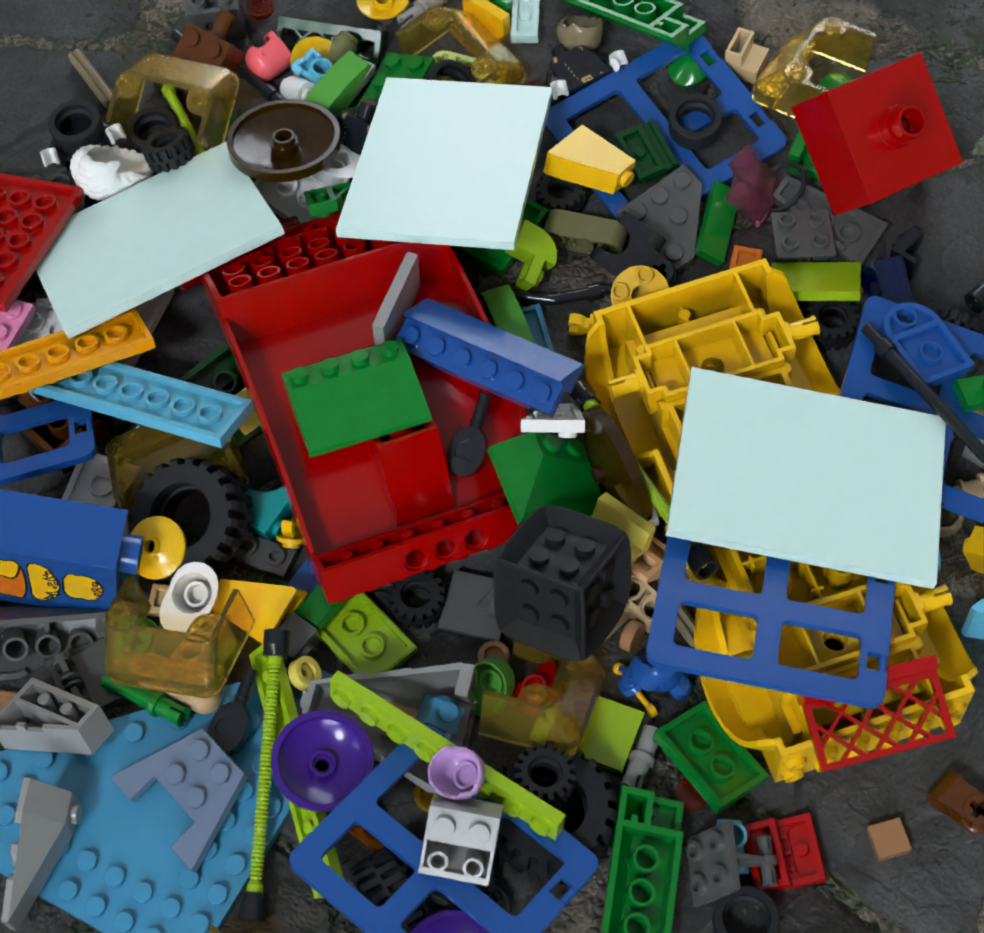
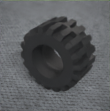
(379, 878)

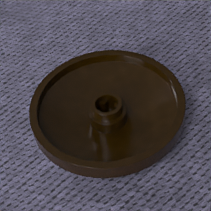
(284, 140)
(615, 463)

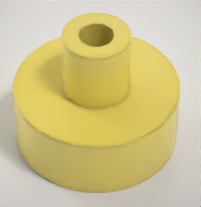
(303, 671)

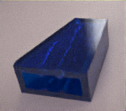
(888, 280)

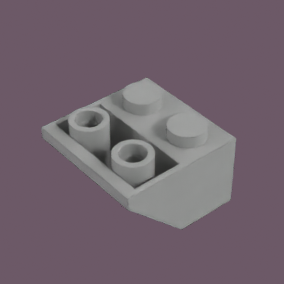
(460, 839)

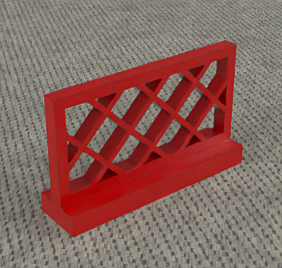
(897, 675)

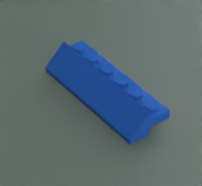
(488, 357)

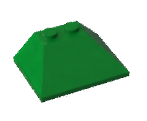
(544, 471)

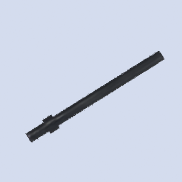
(887, 350)

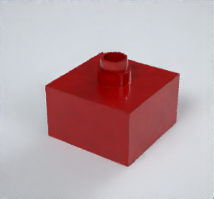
(877, 134)

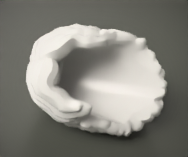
(107, 170)

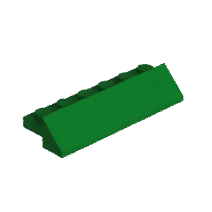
(651, 18)
(643, 864)

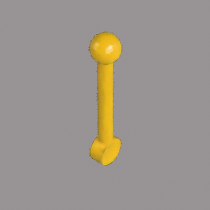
(651, 710)

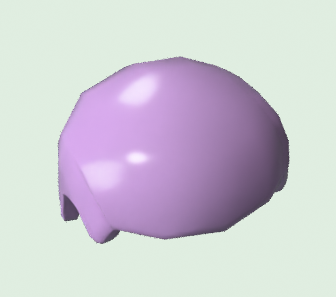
(456, 772)

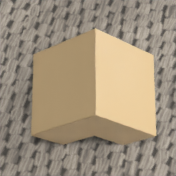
(744, 57)

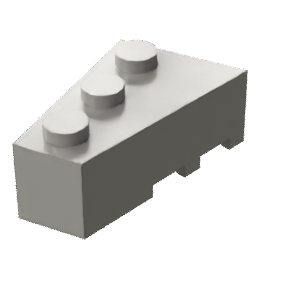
(52, 721)

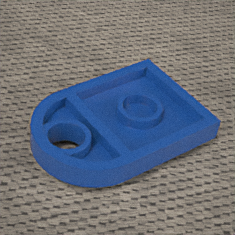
(926, 343)

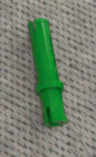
(155, 702)

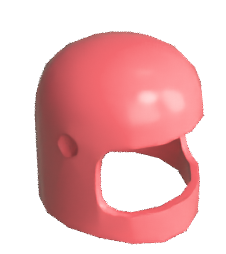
(269, 59)

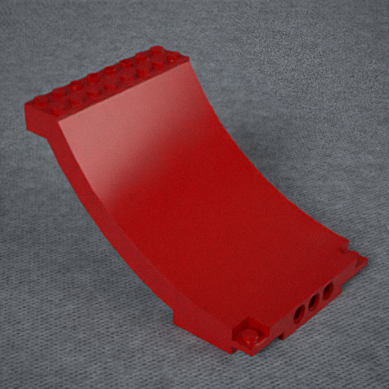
(392, 500)

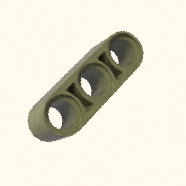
(584, 232)

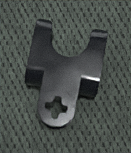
(642, 250)

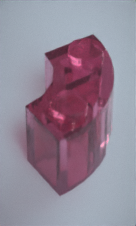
(751, 186)

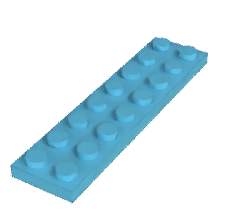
(154, 402)

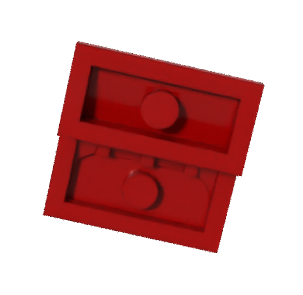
(796, 850)

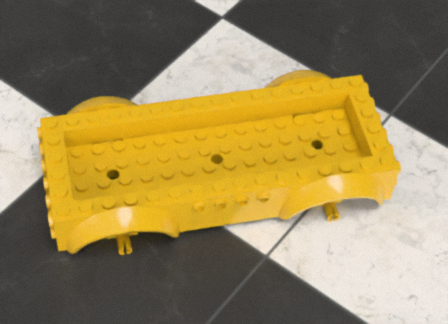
(754, 329)

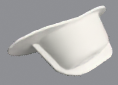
(341, 168)
(190, 594)

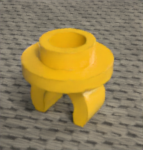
(290, 534)

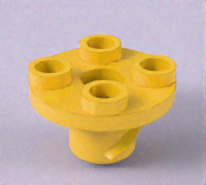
(637, 282)

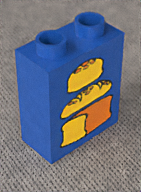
(64, 552)

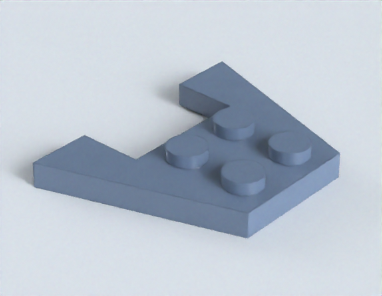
(199, 779)

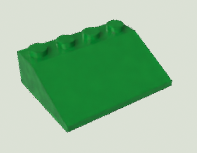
(356, 397)

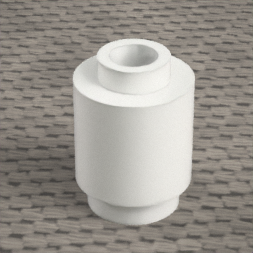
(295, 88)

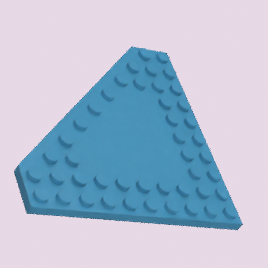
(120, 858)

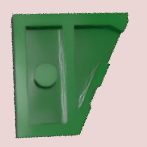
(326, 200)

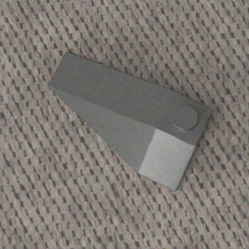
(37, 634)

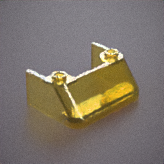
(494, 60)
(788, 77)
(209, 94)
(144, 448)
(170, 660)
(546, 713)

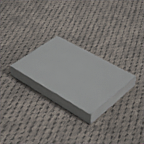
(397, 300)

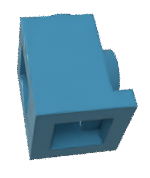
(440, 713)

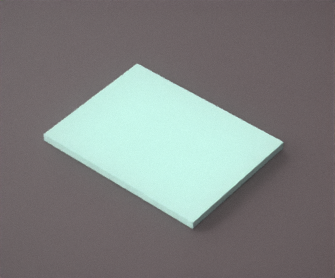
(447, 164)
(153, 239)
(809, 478)

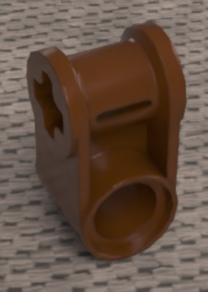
(958, 800)

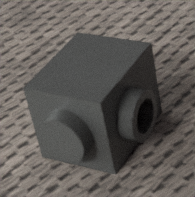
(303, 638)

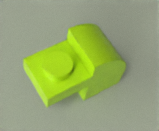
(536, 251)

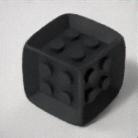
(562, 582)

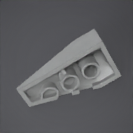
(46, 827)

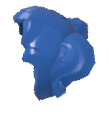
(644, 676)

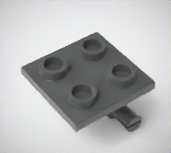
(470, 607)
(716, 863)

